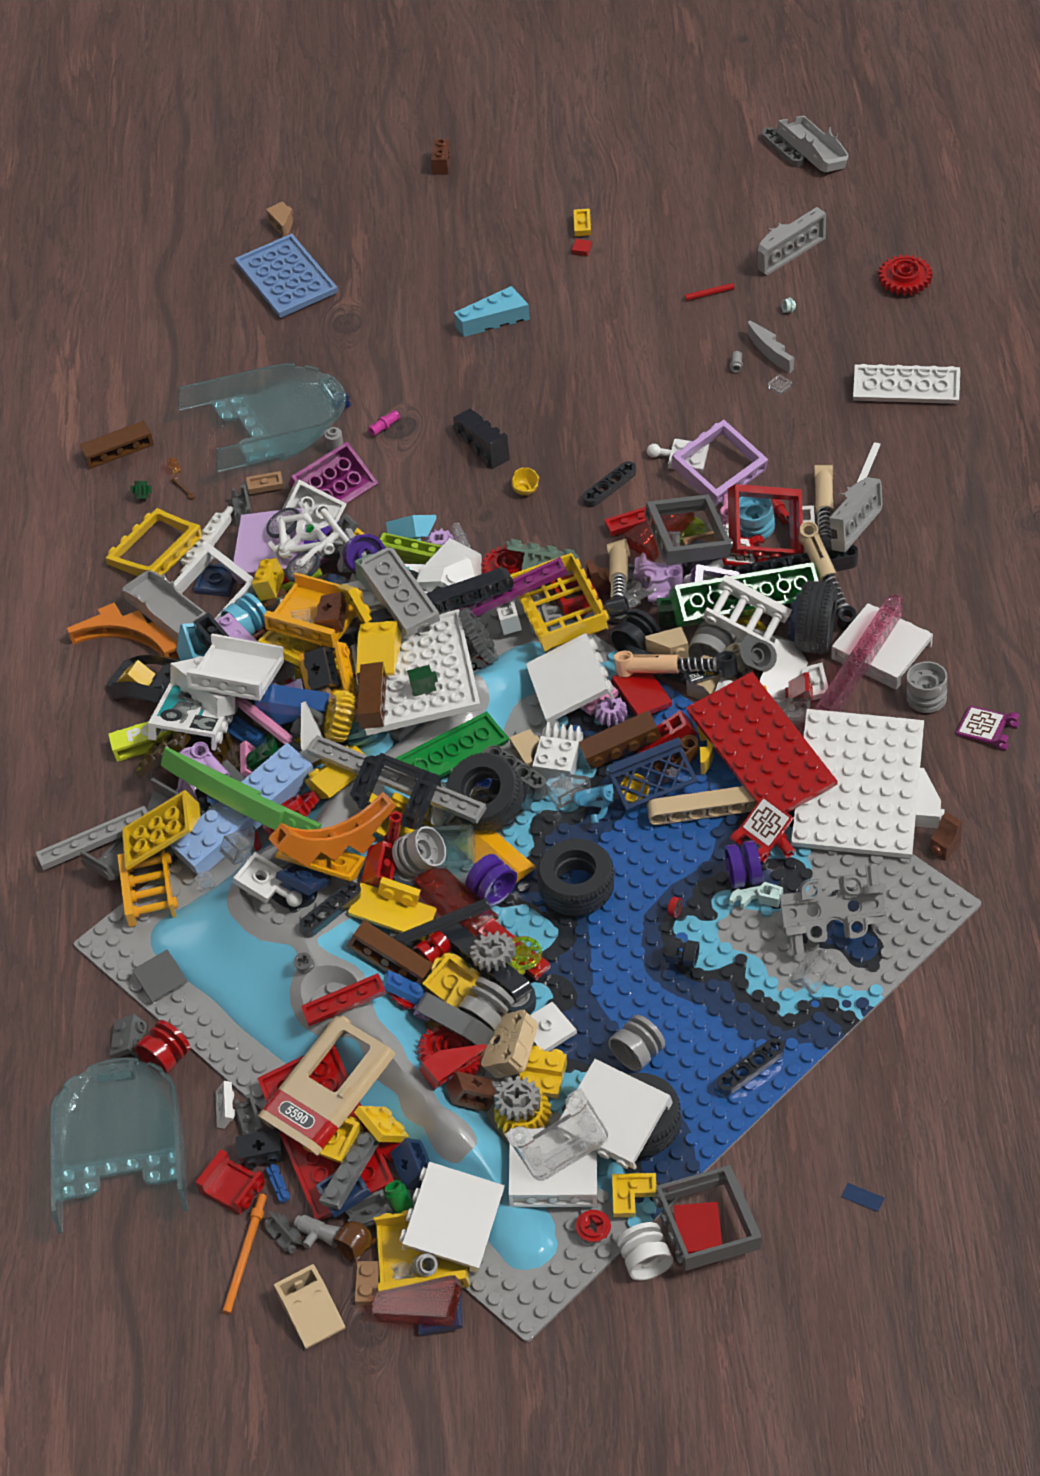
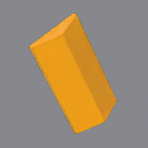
(492, 843)
(345, 867)

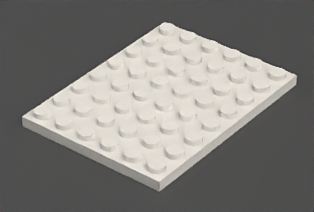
(447, 653)
(876, 786)

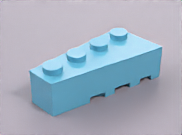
(492, 312)

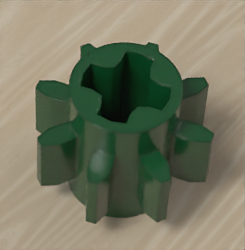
(141, 489)

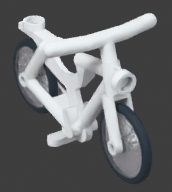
(308, 561)

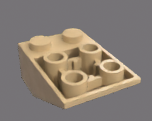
(309, 1306)

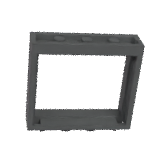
(693, 552)
(700, 1182)

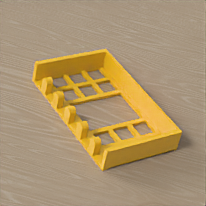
(569, 632)

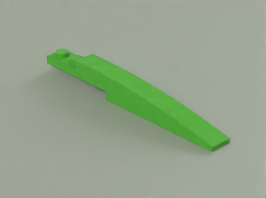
(234, 793)

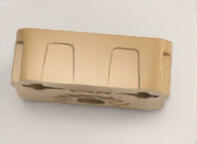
(510, 1045)

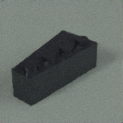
(482, 438)

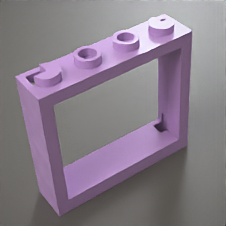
(701, 484)

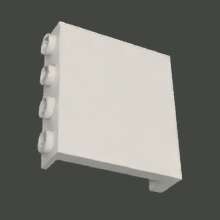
(895, 655)
(237, 667)
(569, 678)
(625, 1108)
(568, 1188)
(452, 1215)

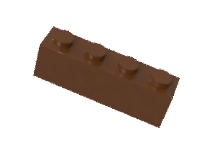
(116, 444)
(371, 695)
(620, 739)
(388, 953)

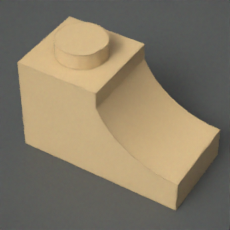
(524, 746)

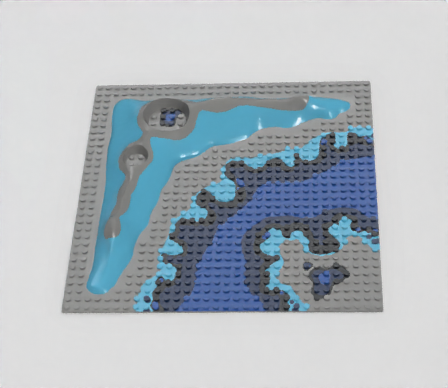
(604, 968)

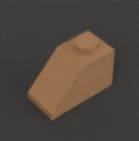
(280, 217)

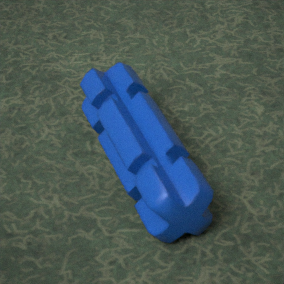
(278, 1183)

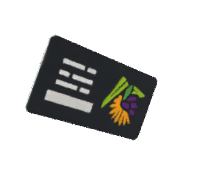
(696, 676)

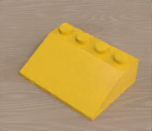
(159, 828)

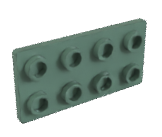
(535, 554)

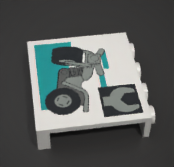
(182, 714)

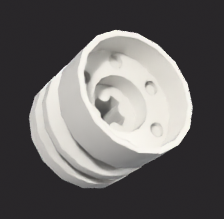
(645, 1251)

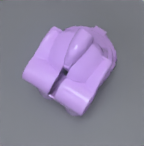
(661, 574)
(201, 754)

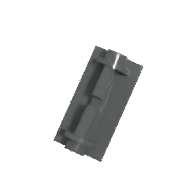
(289, 1236)

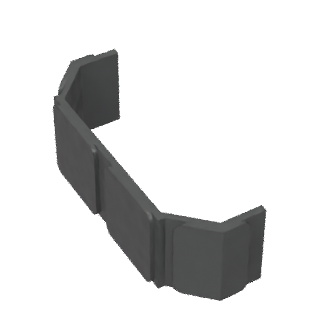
(108, 864)

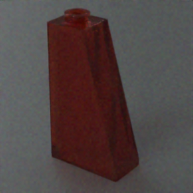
(642, 540)
(419, 1303)

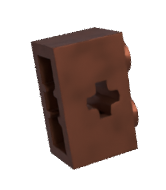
(441, 156)
(332, 611)
(477, 1091)

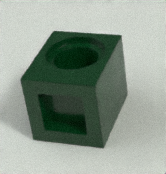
(665, 612)

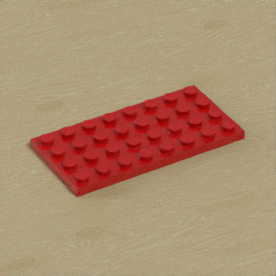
(761, 744)
(308, 1166)

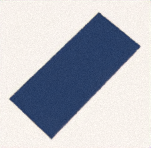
(863, 1197)

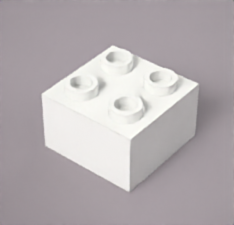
(556, 756)

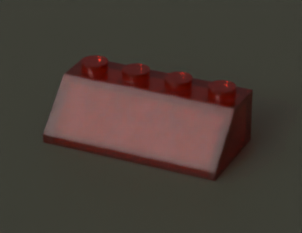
(448, 894)

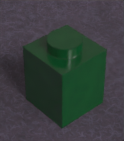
(422, 680)

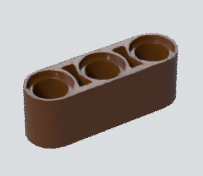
(690, 748)

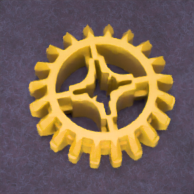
(339, 716)
(537, 1121)

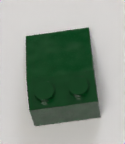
(265, 749)

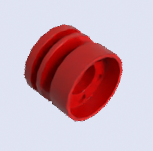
(163, 1046)

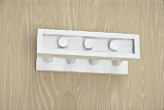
(746, 596)

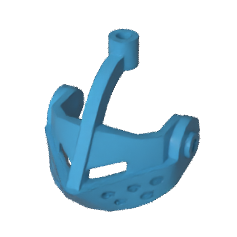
(589, 797)

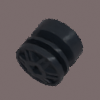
(633, 629)

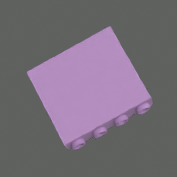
(253, 543)

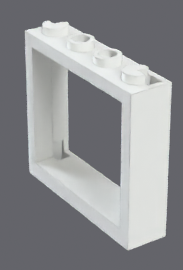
(202, 561)

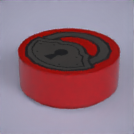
(674, 906)

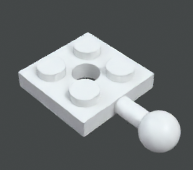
(697, 460)
(265, 888)

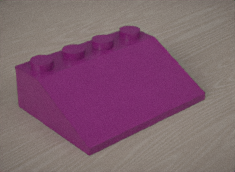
(338, 474)

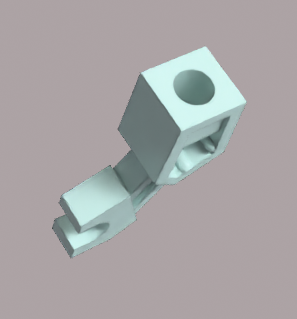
(758, 892)

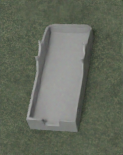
(817, 146)
(791, 240)
(856, 512)
(398, 591)
(161, 602)

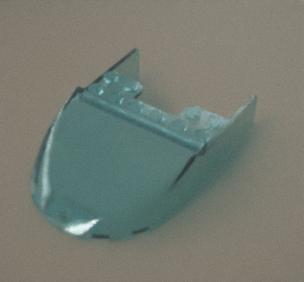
(278, 405)
(113, 1123)

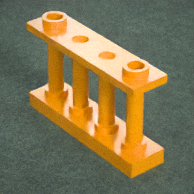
(345, 671)
(131, 896)

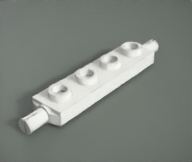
(210, 535)

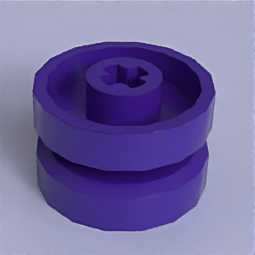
(357, 545)
(743, 864)
(491, 879)

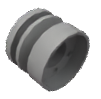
(709, 640)
(926, 687)
(419, 851)
(488, 1001)
(636, 1043)

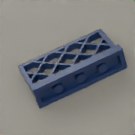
(646, 758)

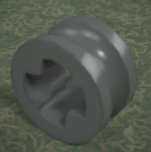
(301, 957)

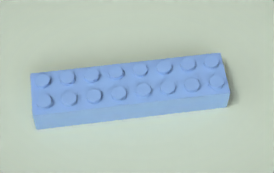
(276, 778)

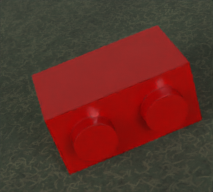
(378, 864)

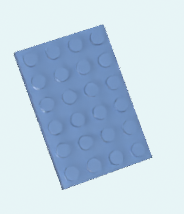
(286, 275)

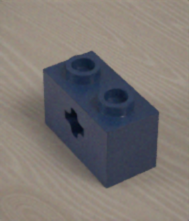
(409, 1161)

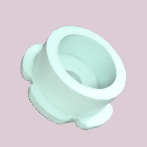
(788, 305)

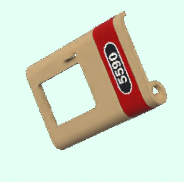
(310, 1110)

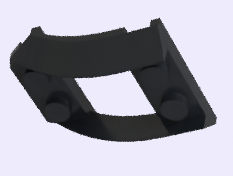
(140, 691)
(419, 799)

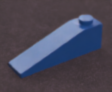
(284, 702)

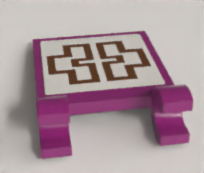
(987, 726)

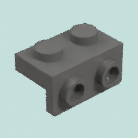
(126, 1035)

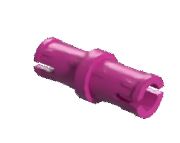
(383, 423)

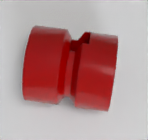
(434, 946)

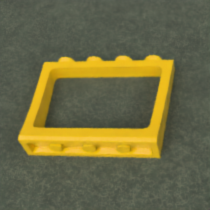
(174, 553)

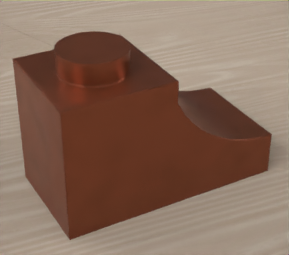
(599, 578)
(947, 836)

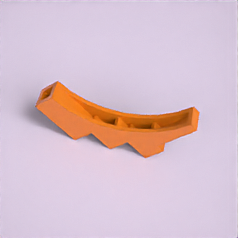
(131, 626)
(333, 840)

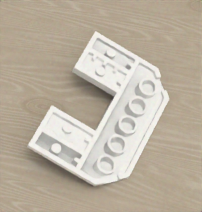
(787, 667)

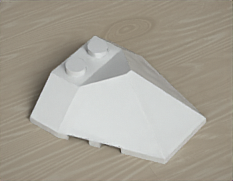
(450, 565)

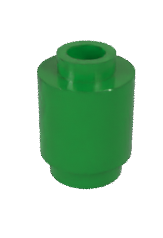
(398, 1196)

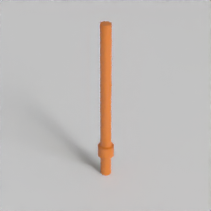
(256, 1216)

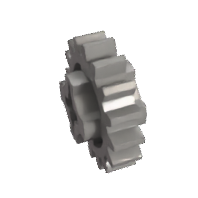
(493, 951)
(517, 1098)

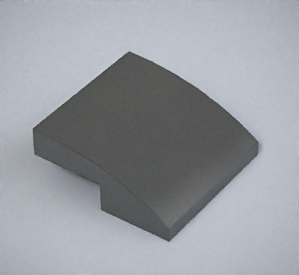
(159, 976)

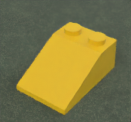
(379, 643)

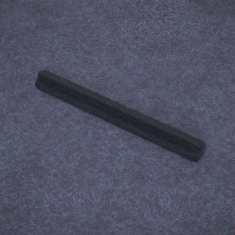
(443, 921)

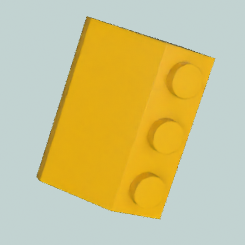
(330, 778)

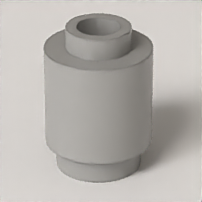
(333, 438)
(430, 1265)

